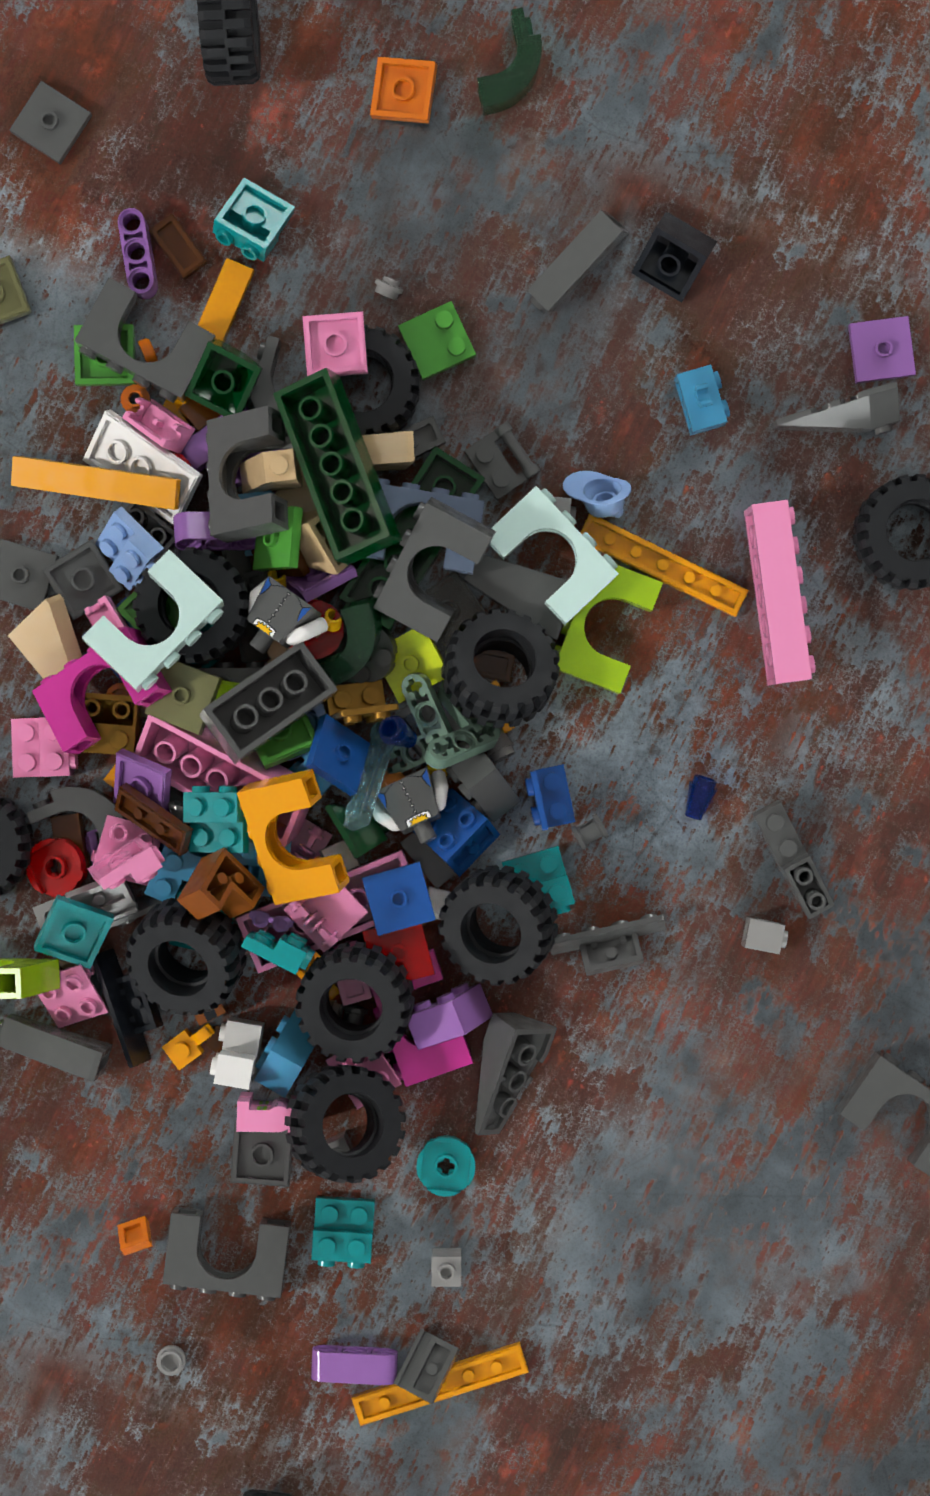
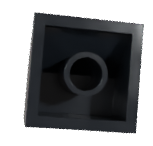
(673, 256)

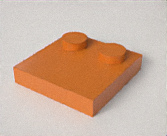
(403, 90)

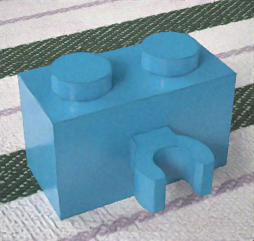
(702, 399)

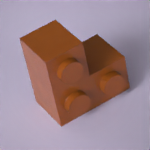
(220, 884)

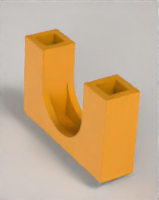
(285, 874)

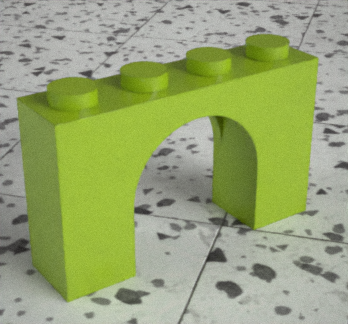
(578, 656)
(28, 977)

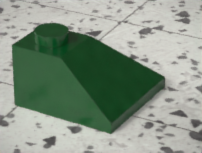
(223, 379)
(362, 839)

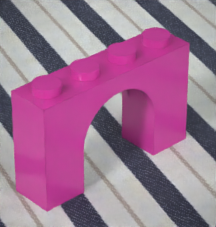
(63, 697)
(422, 1064)

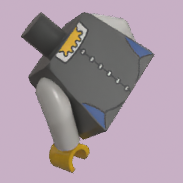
(284, 615)
(413, 803)

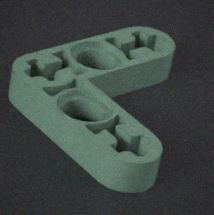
(427, 729)
(469, 733)

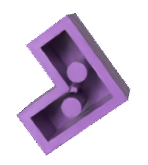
(450, 1017)

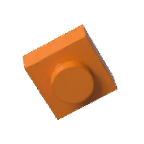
(134, 1235)

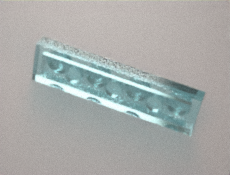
(363, 802)

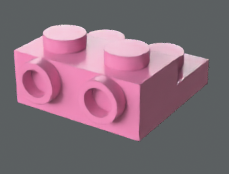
(38, 751)
(135, 859)

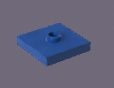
(338, 754)
(398, 898)

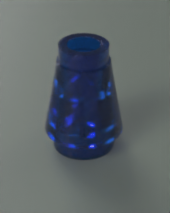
(396, 732)
(700, 795)

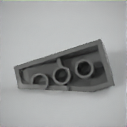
(866, 412)
(508, 1057)

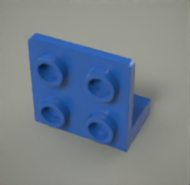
(551, 797)
(461, 833)

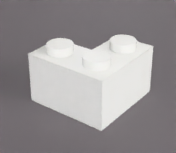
(239, 1054)

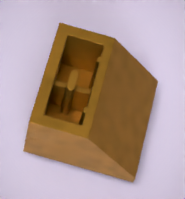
(116, 722)

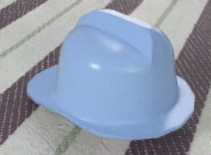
(599, 493)

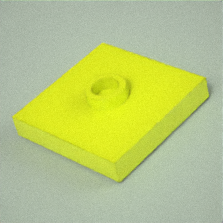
(414, 655)

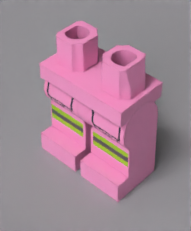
(262, 1115)

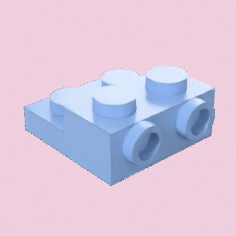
(128, 547)

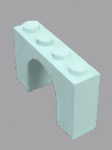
(539, 514)
(142, 663)

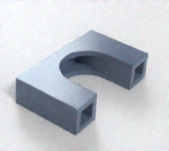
(410, 495)

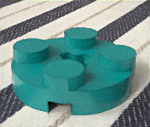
(457, 1177)

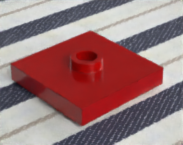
(407, 946)

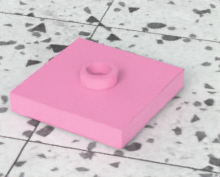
(335, 343)

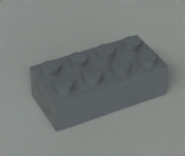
(268, 702)

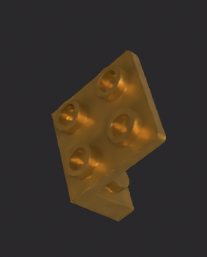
(359, 702)

